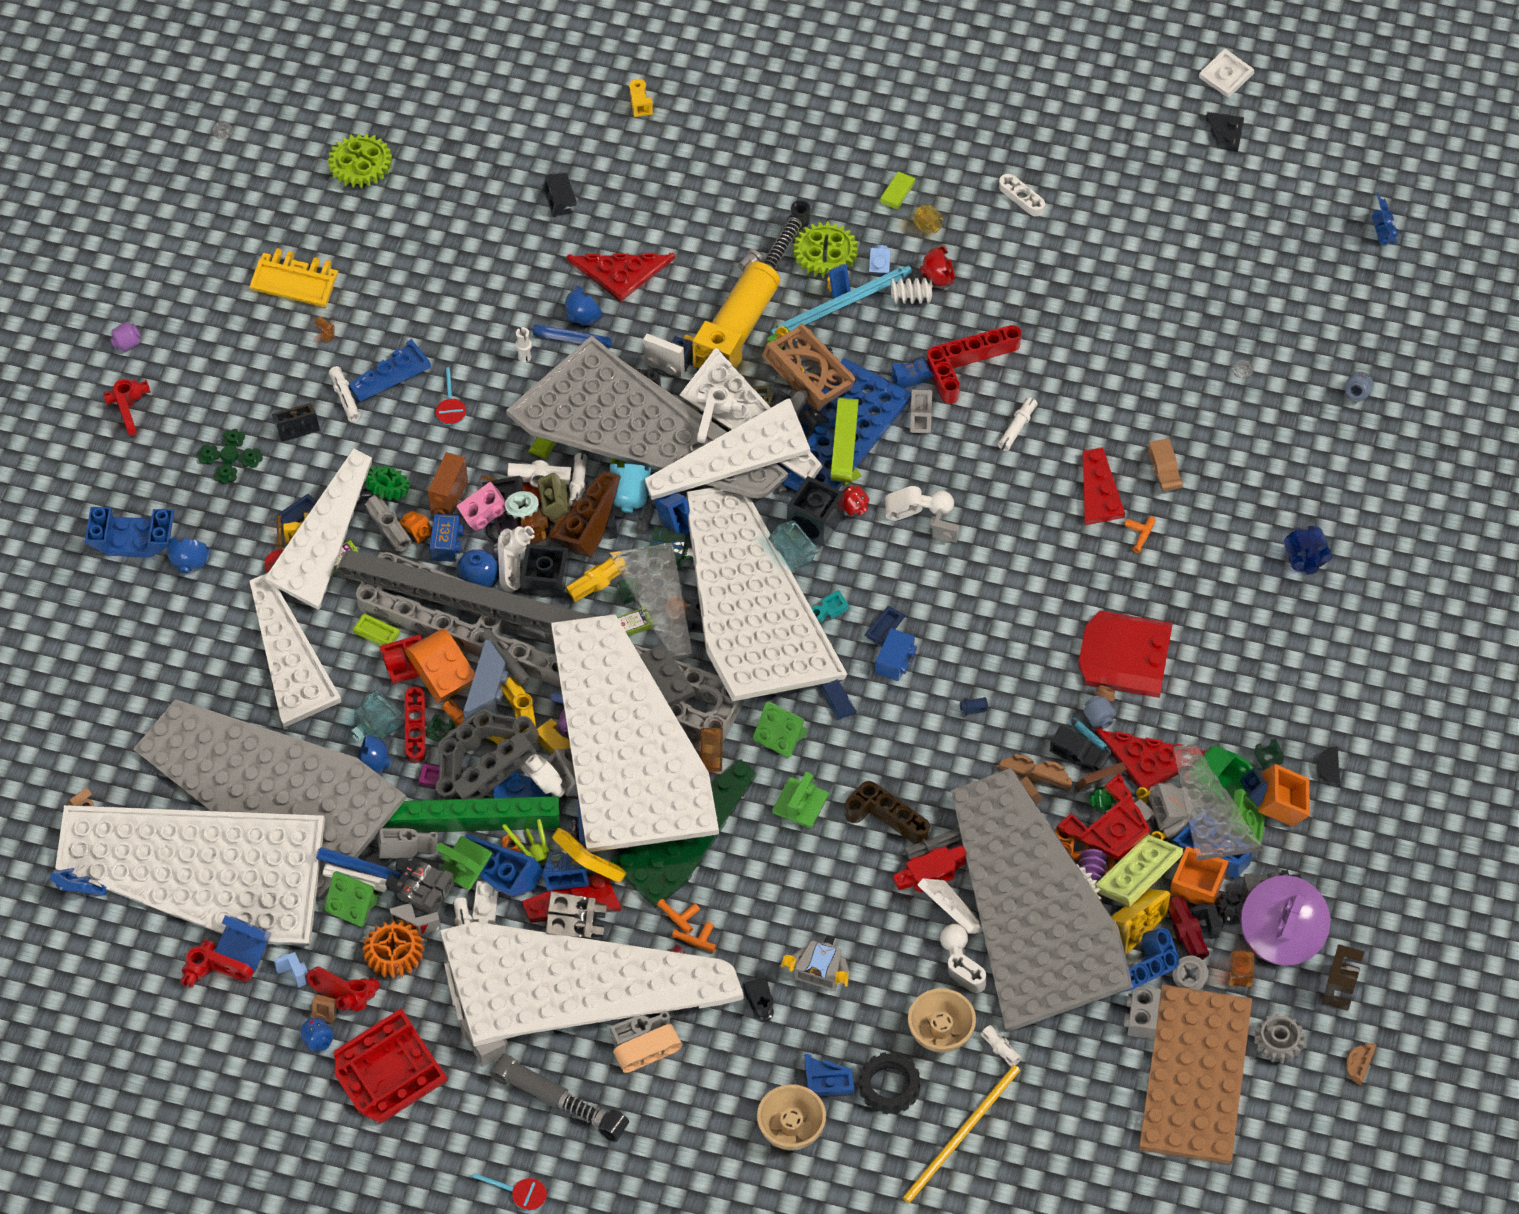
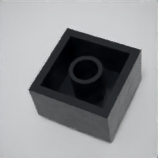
(544, 570)

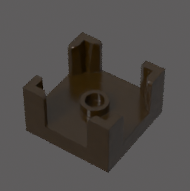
(1342, 977)

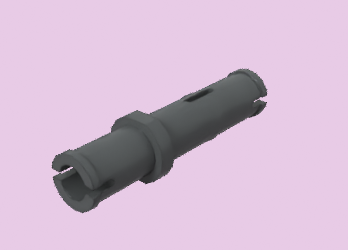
(511, 664)

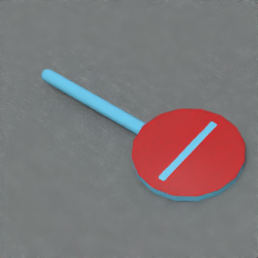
(450, 410)
(527, 1194)

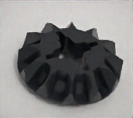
(1229, 916)

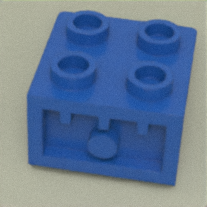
(243, 941)

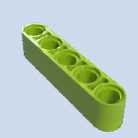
(844, 440)

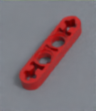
(415, 724)

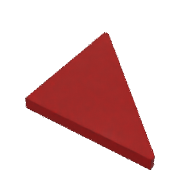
(620, 272)
(1146, 759)

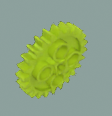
(360, 160)
(810, 248)

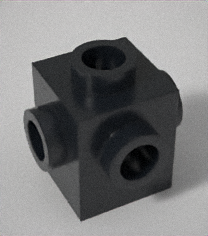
(693, 617)

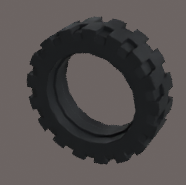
(887, 1104)

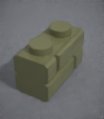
(553, 496)

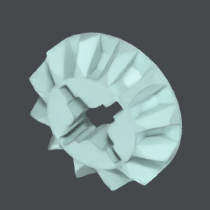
(518, 499)

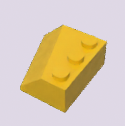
(1141, 917)

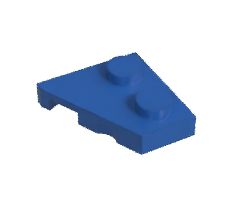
(67, 881)
(827, 1078)

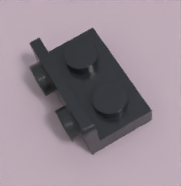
(296, 422)

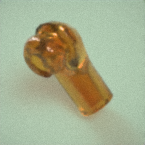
(328, 329)

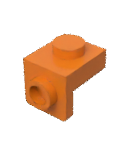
(416, 525)

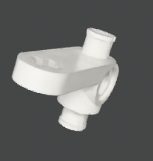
(714, 406)
(509, 547)
(543, 775)

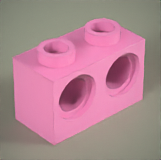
(482, 504)

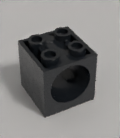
(816, 509)

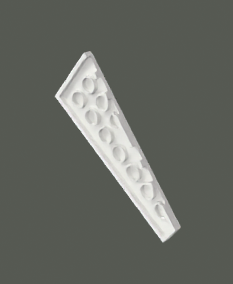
(719, 371)
(752, 445)
(312, 553)
(295, 670)

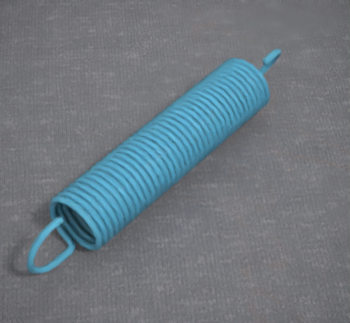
(1084, 731)

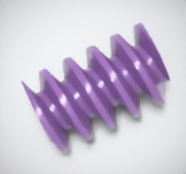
(1093, 862)

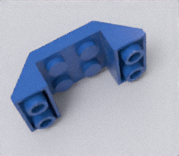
(129, 535)

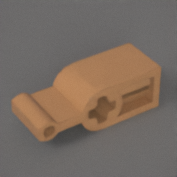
(1164, 464)

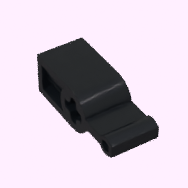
(1077, 749)

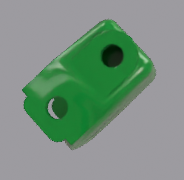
(1227, 767)

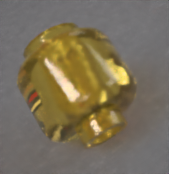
(927, 219)

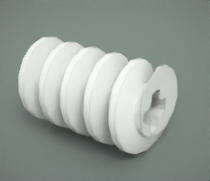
(911, 290)

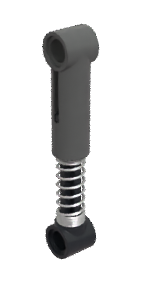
(510, 1072)

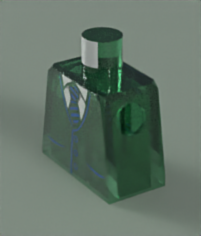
(665, 536)

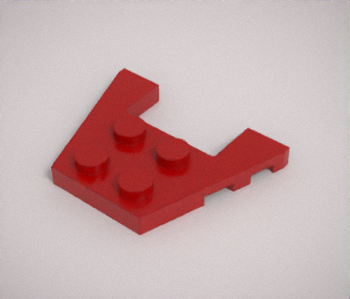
(1114, 831)

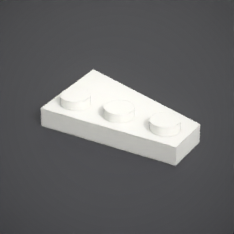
(952, 904)

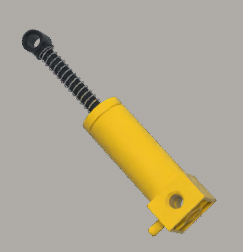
(747, 298)

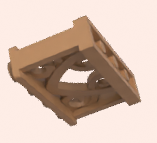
(814, 350)

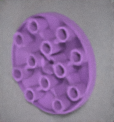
(1285, 920)

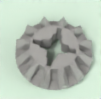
(1191, 963)

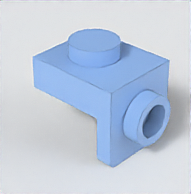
(879, 259)
(291, 962)

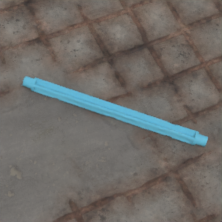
(845, 299)

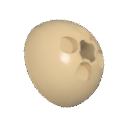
(937, 1011)
(792, 1107)

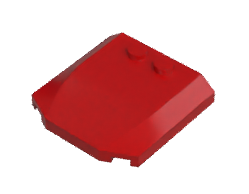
(1125, 653)
(387, 1068)

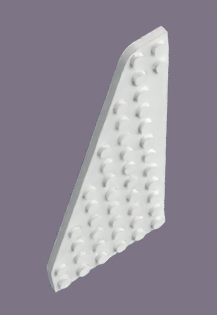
(543, 982)

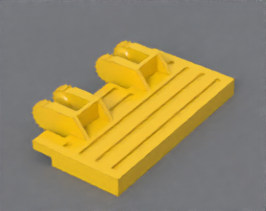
(293, 279)

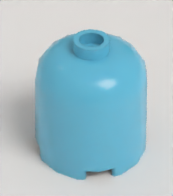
(632, 488)

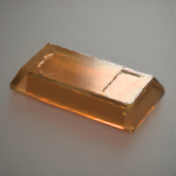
(712, 748)

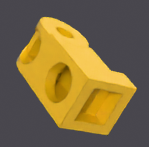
(640, 104)
(550, 738)

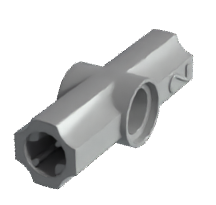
(382, 516)

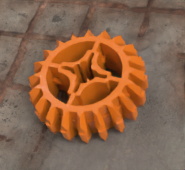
(404, 955)

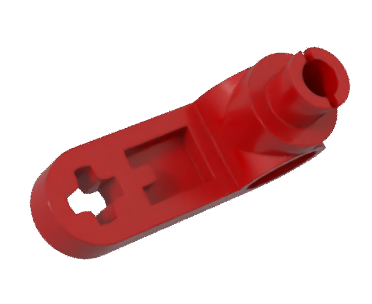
(125, 395)
(212, 960)
(348, 995)

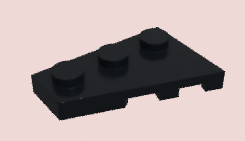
(507, 487)

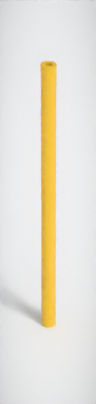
(961, 1134)

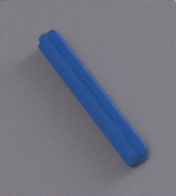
(568, 335)
(355, 864)

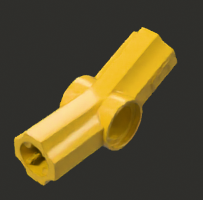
(593, 580)
(516, 698)

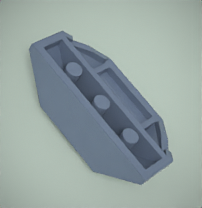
(487, 681)

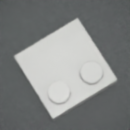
(1226, 73)
(663, 355)

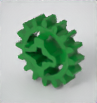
(387, 482)

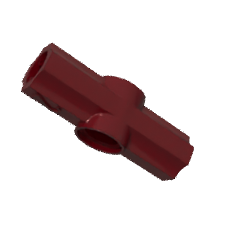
(1187, 928)

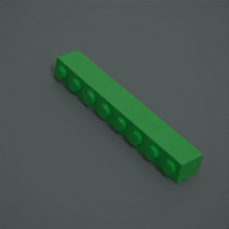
(477, 814)

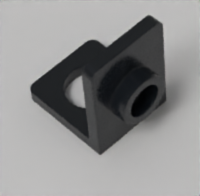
(812, 418)

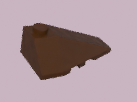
(585, 523)

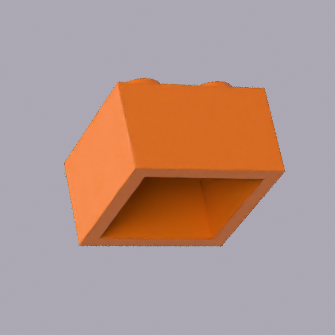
(1286, 795)
(1198, 880)

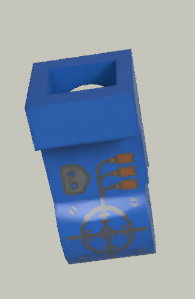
(911, 373)

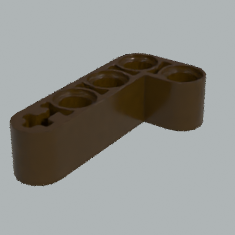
(913, 828)

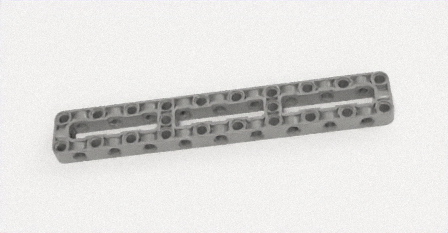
(536, 663)

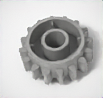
(1279, 1048)

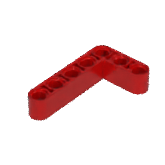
(965, 351)

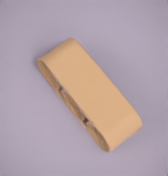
(647, 1048)

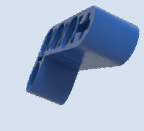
(1159, 959)

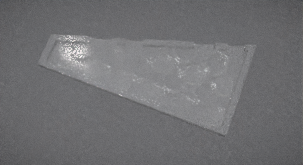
(656, 587)
(1212, 814)

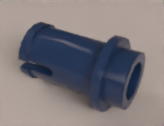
(973, 705)

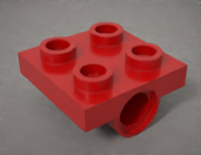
(396, 660)

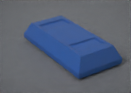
(839, 280)

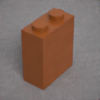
(448, 485)

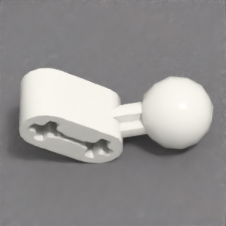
(911, 501)
(954, 940)

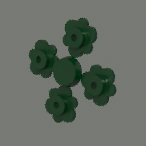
(229, 455)

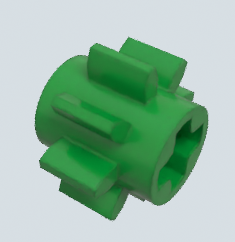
(1101, 799)

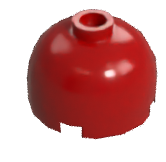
(938, 267)

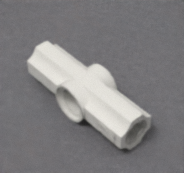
(537, 470)

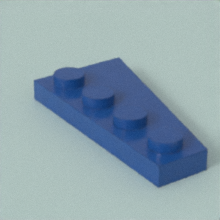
(401, 366)

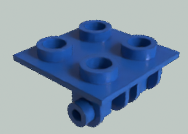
(1383, 223)

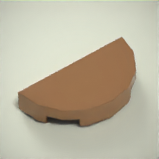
(1019, 764)
(1053, 774)
(1359, 1061)

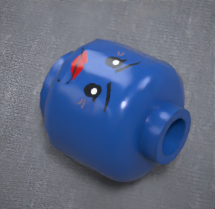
(316, 1033)

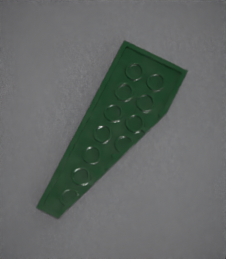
(667, 866)

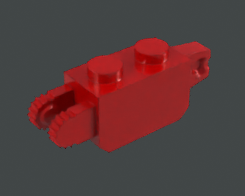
(936, 865)

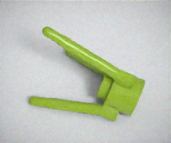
(536, 851)

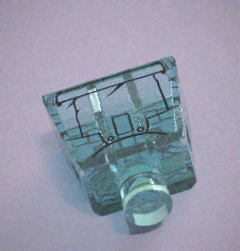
(376, 717)

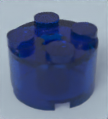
(1307, 549)

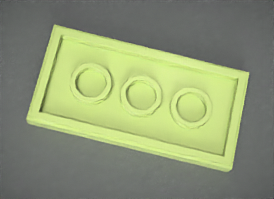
(1138, 870)

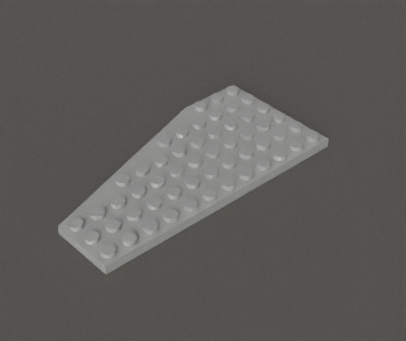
(259, 770)
(1038, 913)

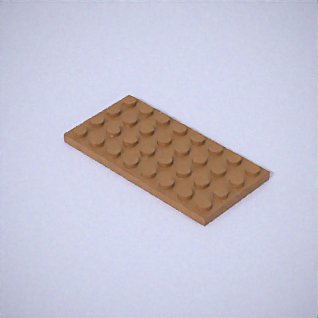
(1196, 1074)

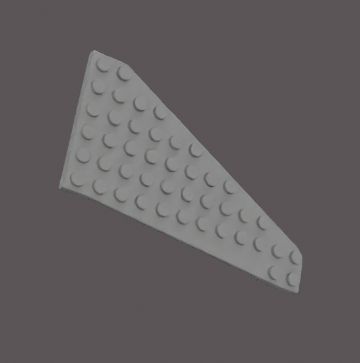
(619, 413)

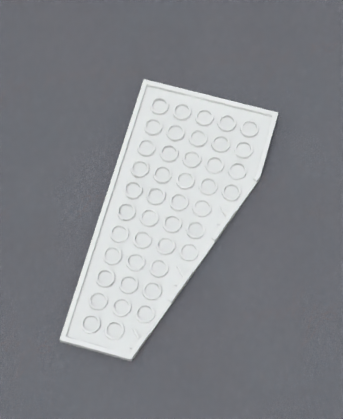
(750, 603)
(628, 751)
(202, 863)

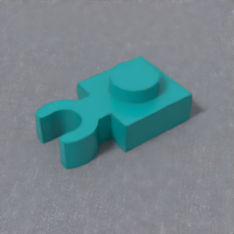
(831, 605)

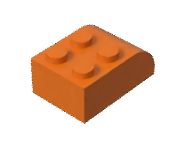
(441, 665)

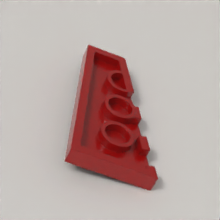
(1099, 489)
(599, 888)

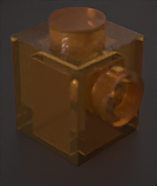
(538, 524)
(1241, 968)

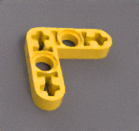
(587, 859)

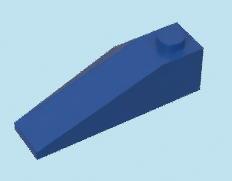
(509, 870)

